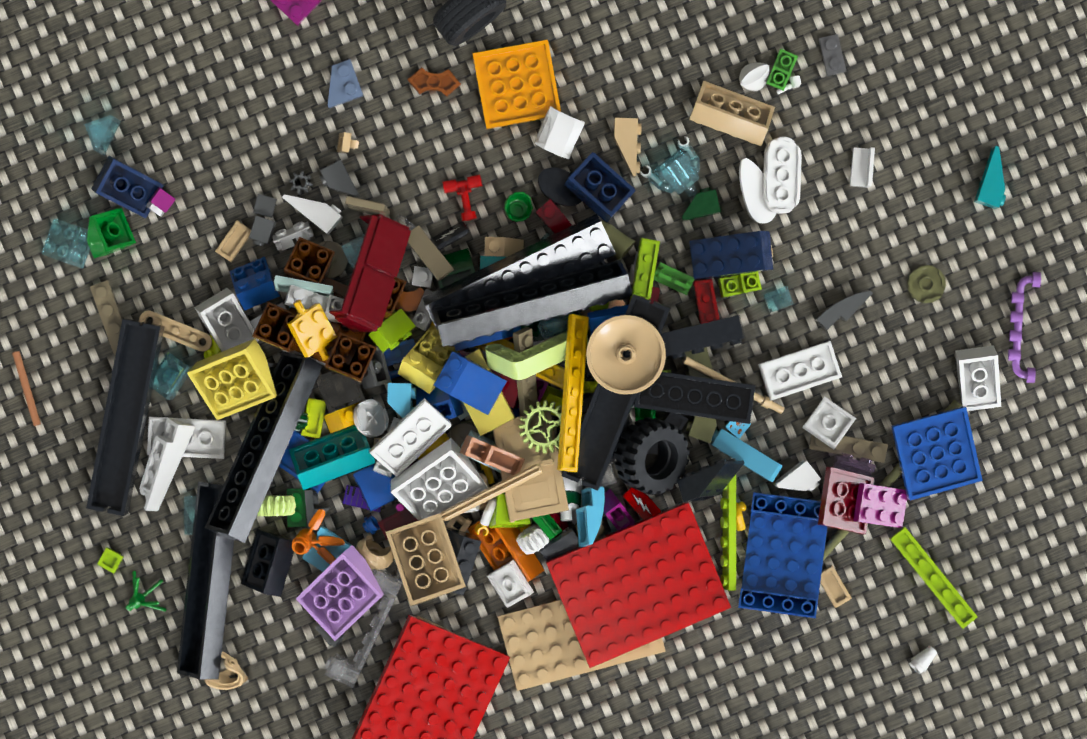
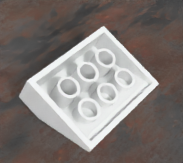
(437, 481)

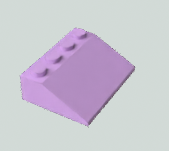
(341, 593)

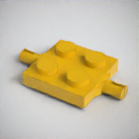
(311, 330)

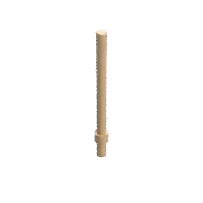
(763, 400)

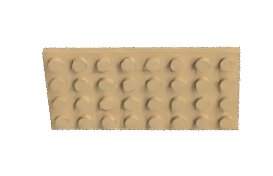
(546, 647)

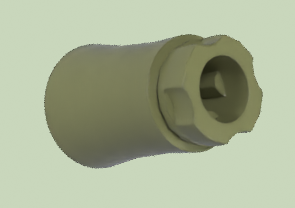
(619, 241)

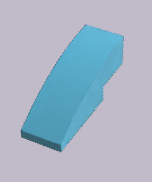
(590, 515)

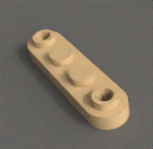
(179, 332)

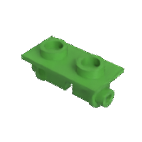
(673, 278)

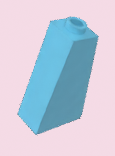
(741, 451)

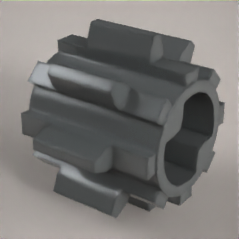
(302, 177)

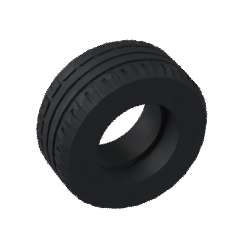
(465, 18)

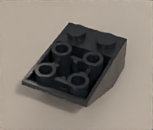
(708, 481)

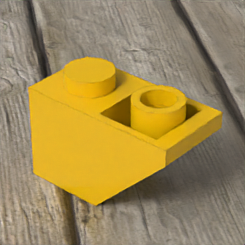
(340, 419)

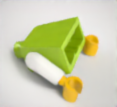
(496, 516)

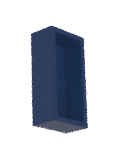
(731, 255)

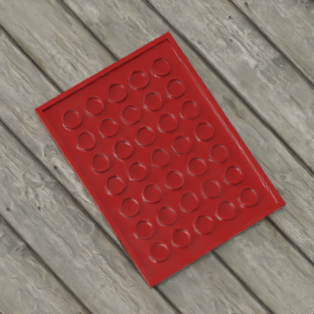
(638, 584)
(432, 686)

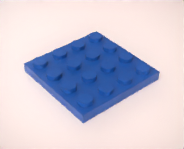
(936, 453)

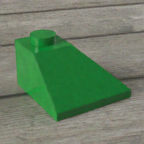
(109, 233)

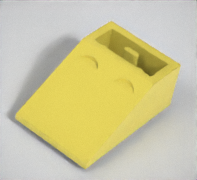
(426, 360)

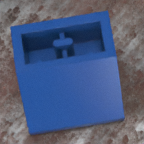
(254, 283)
(443, 402)

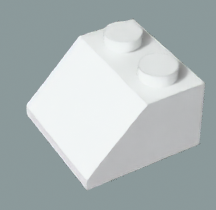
(800, 477)

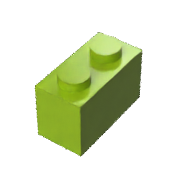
(392, 330)

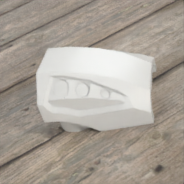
(559, 133)

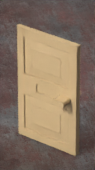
(543, 493)

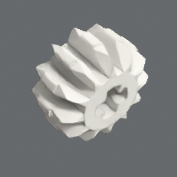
(532, 539)

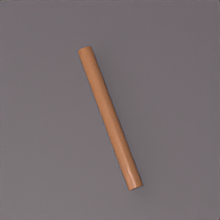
(26, 388)

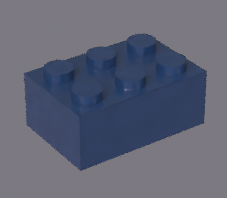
(599, 187)

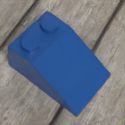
(470, 382)

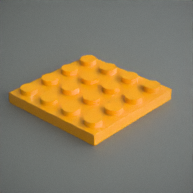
(516, 83)

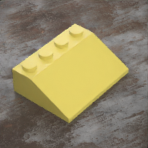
(234, 379)

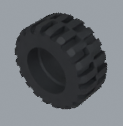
(633, 451)

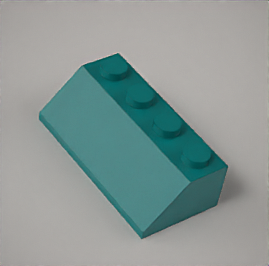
(331, 457)

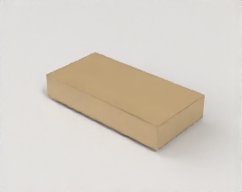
(233, 241)
(834, 587)

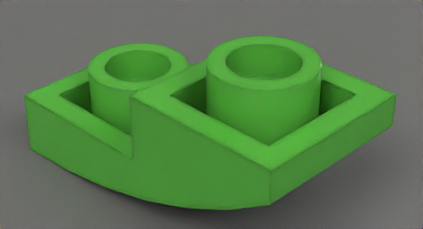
(781, 69)

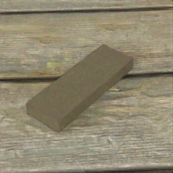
(429, 254)

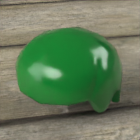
(518, 206)

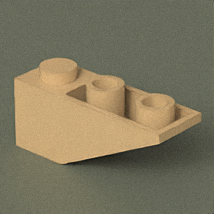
(626, 140)

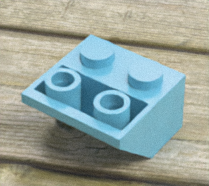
(401, 397)

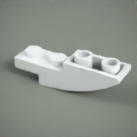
(309, 298)

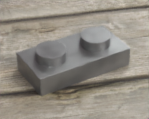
(832, 55)

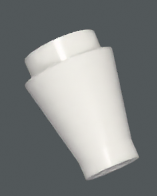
(923, 659)

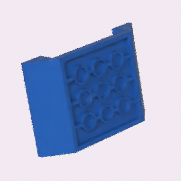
(783, 556)

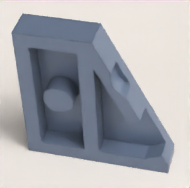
(343, 84)

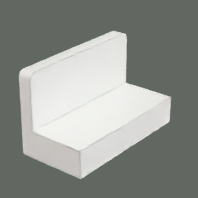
(862, 167)

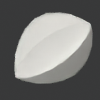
(754, 76)

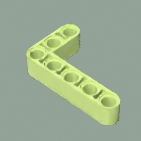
(528, 362)

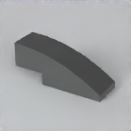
(842, 309)

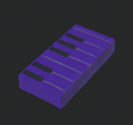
(354, 497)

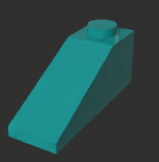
(992, 183)

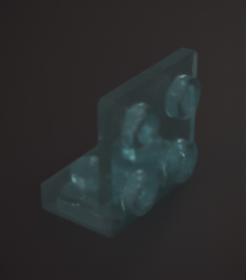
(67, 243)

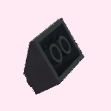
(466, 550)
(268, 563)

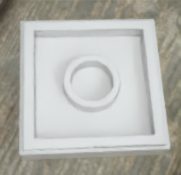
(829, 423)
(510, 583)

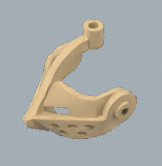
(224, 681)

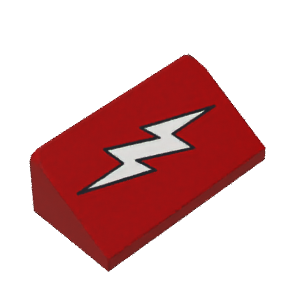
(641, 503)

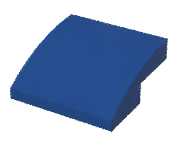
(374, 487)

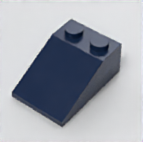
(125, 186)

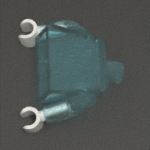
(677, 172)

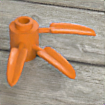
(307, 538)

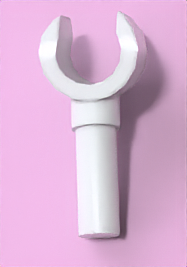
(795, 82)

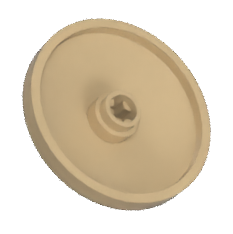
(607, 359)

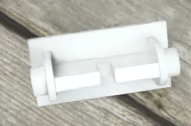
(284, 237)

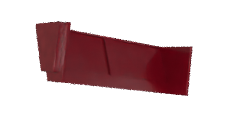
(373, 274)

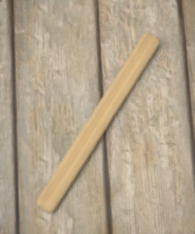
(491, 492)

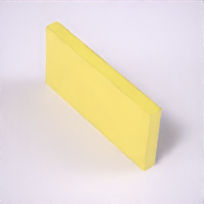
(499, 414)

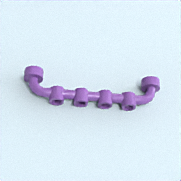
(1016, 335)

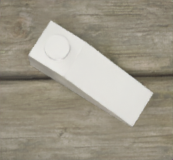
(321, 214)

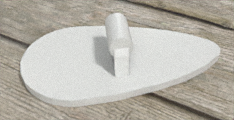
(752, 190)

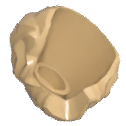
(374, 553)

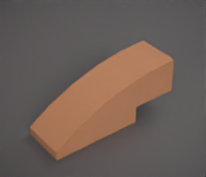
(491, 455)

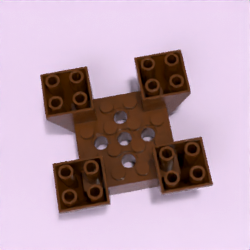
(347, 351)

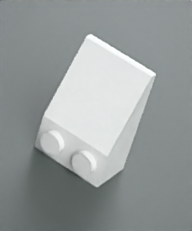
(225, 320)
(978, 377)

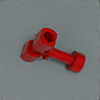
(463, 188)

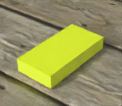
(316, 410)

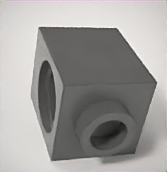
(262, 231)

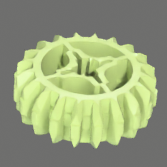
(536, 429)
(277, 505)

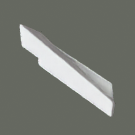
(163, 462)

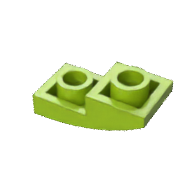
(739, 284)

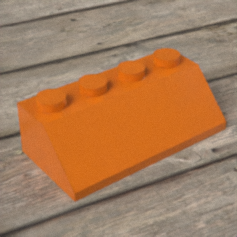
(501, 547)

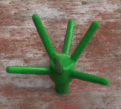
(138, 599)

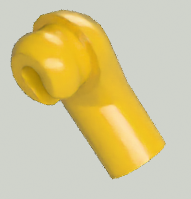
(740, 524)

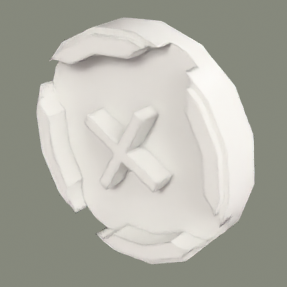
(370, 418)

